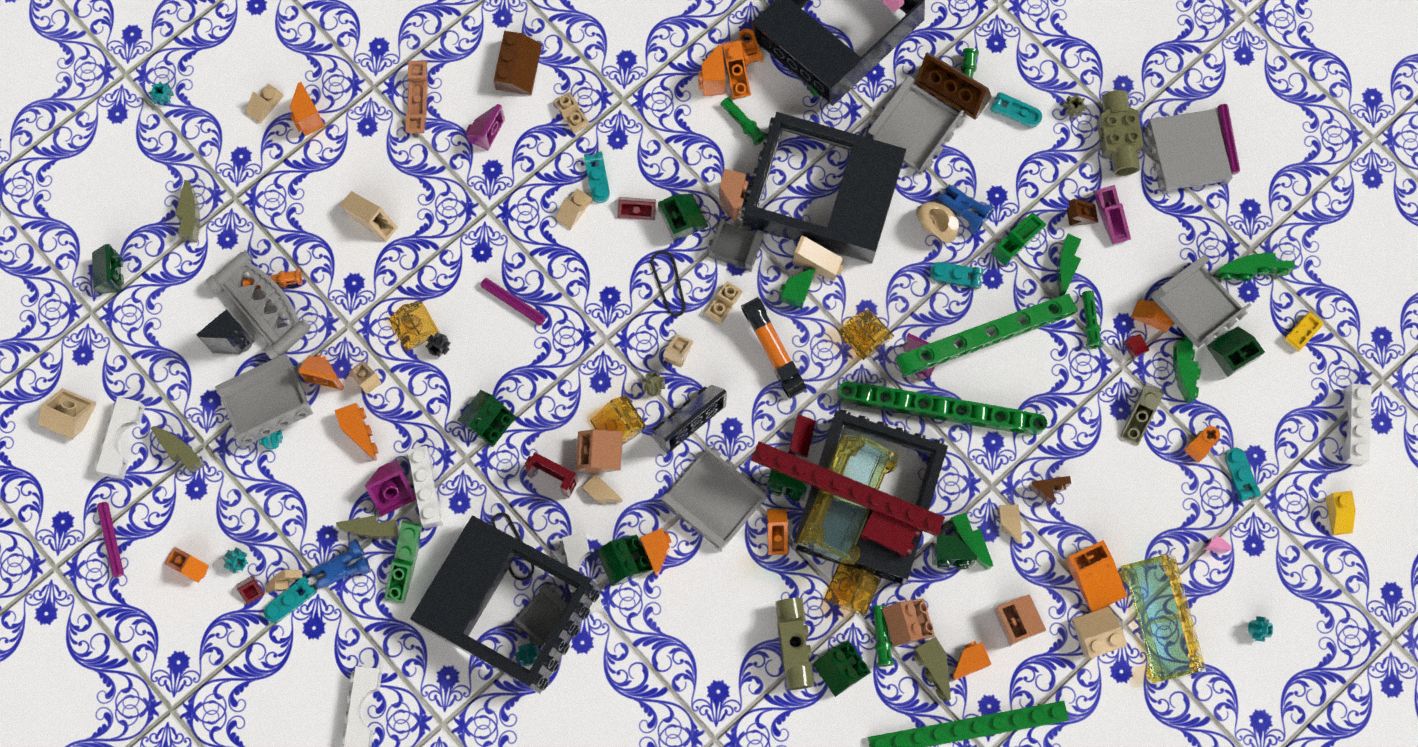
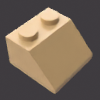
(66, 413)
(1099, 632)

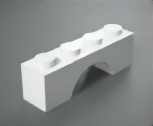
(1358, 405)
(124, 415)
(425, 488)
(576, 550)
(365, 682)

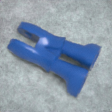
(962, 205)
(336, 568)

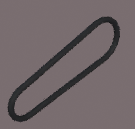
(678, 282)
(519, 538)

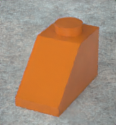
(1152, 315)
(777, 531)
(657, 548)
(186, 564)
(971, 660)

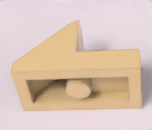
(264, 103)
(573, 208)
(677, 350)
(365, 377)

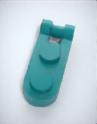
(1016, 110)
(597, 177)
(956, 274)
(1241, 474)
(289, 601)

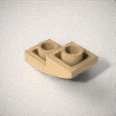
(571, 112)
(723, 302)

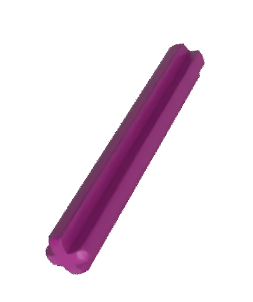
(1228, 137)
(513, 301)
(110, 539)

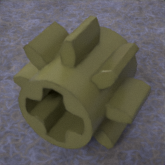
(1078, 109)
(653, 383)

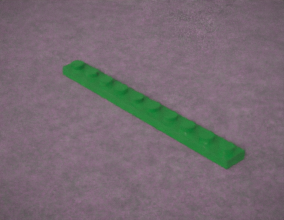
(974, 727)

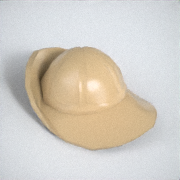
(938, 220)

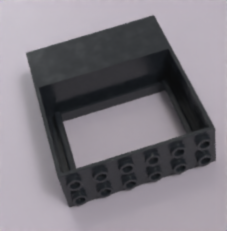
(820, 56)
(861, 198)
(873, 556)
(468, 583)

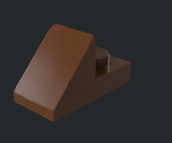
(1081, 213)
(1045, 487)

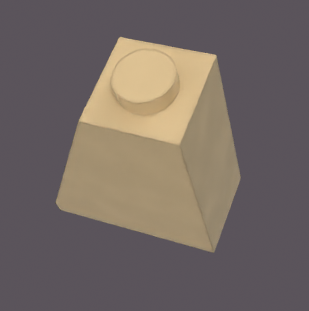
(369, 215)
(812, 255)

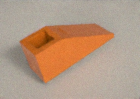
(735, 68)
(353, 425)

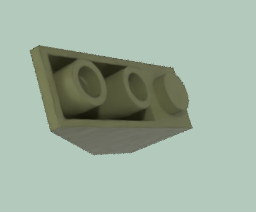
(1142, 413)
(934, 660)

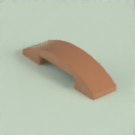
(417, 97)

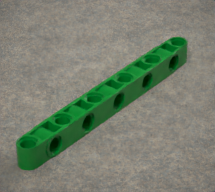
(977, 339)
(942, 408)

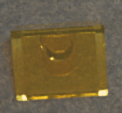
(413, 325)

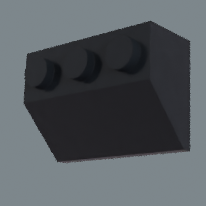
(225, 335)

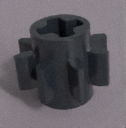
(438, 344)

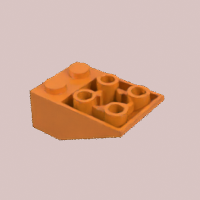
(1096, 576)

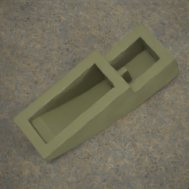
(188, 213)
(178, 450)
(371, 528)

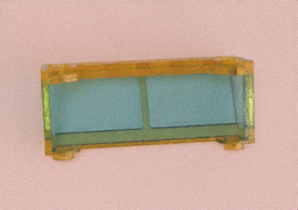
(834, 521)
(1164, 618)

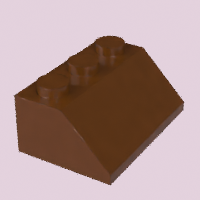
(517, 63)

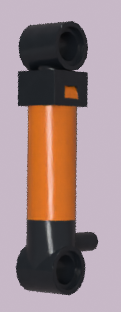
(783, 366)

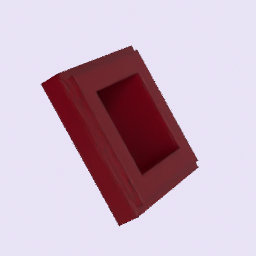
(1136, 346)
(250, 589)

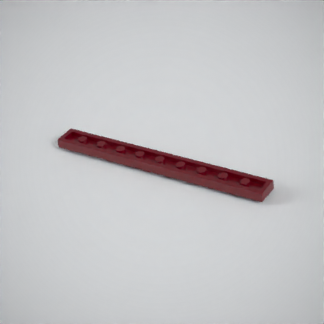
(848, 488)

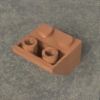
(733, 192)
(599, 451)
(1019, 619)
(908, 622)

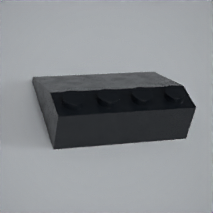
(690, 417)

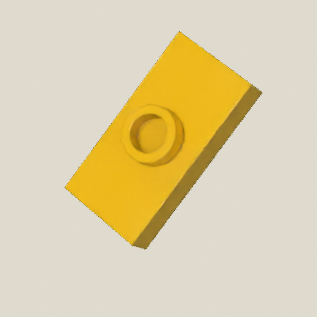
(1304, 331)

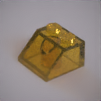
(865, 333)
(619, 416)
(852, 589)

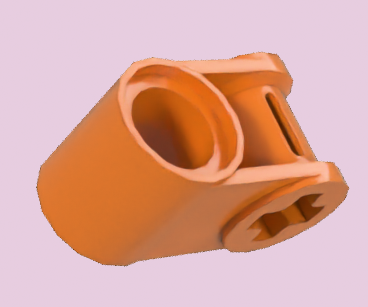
(751, 50)
(1201, 445)

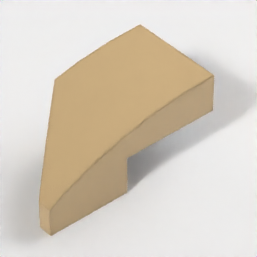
(600, 491)
(1010, 521)
(282, 579)

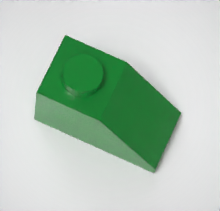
(797, 288)

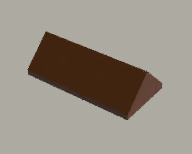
(952, 86)

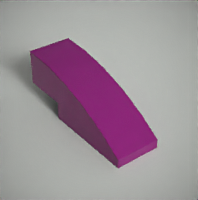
(1112, 214)

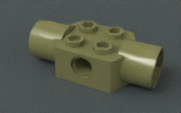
(1120, 133)
(794, 660)

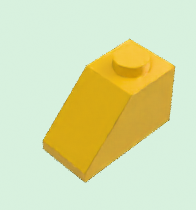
(1341, 512)

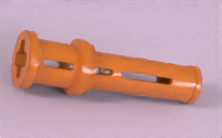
(282, 279)

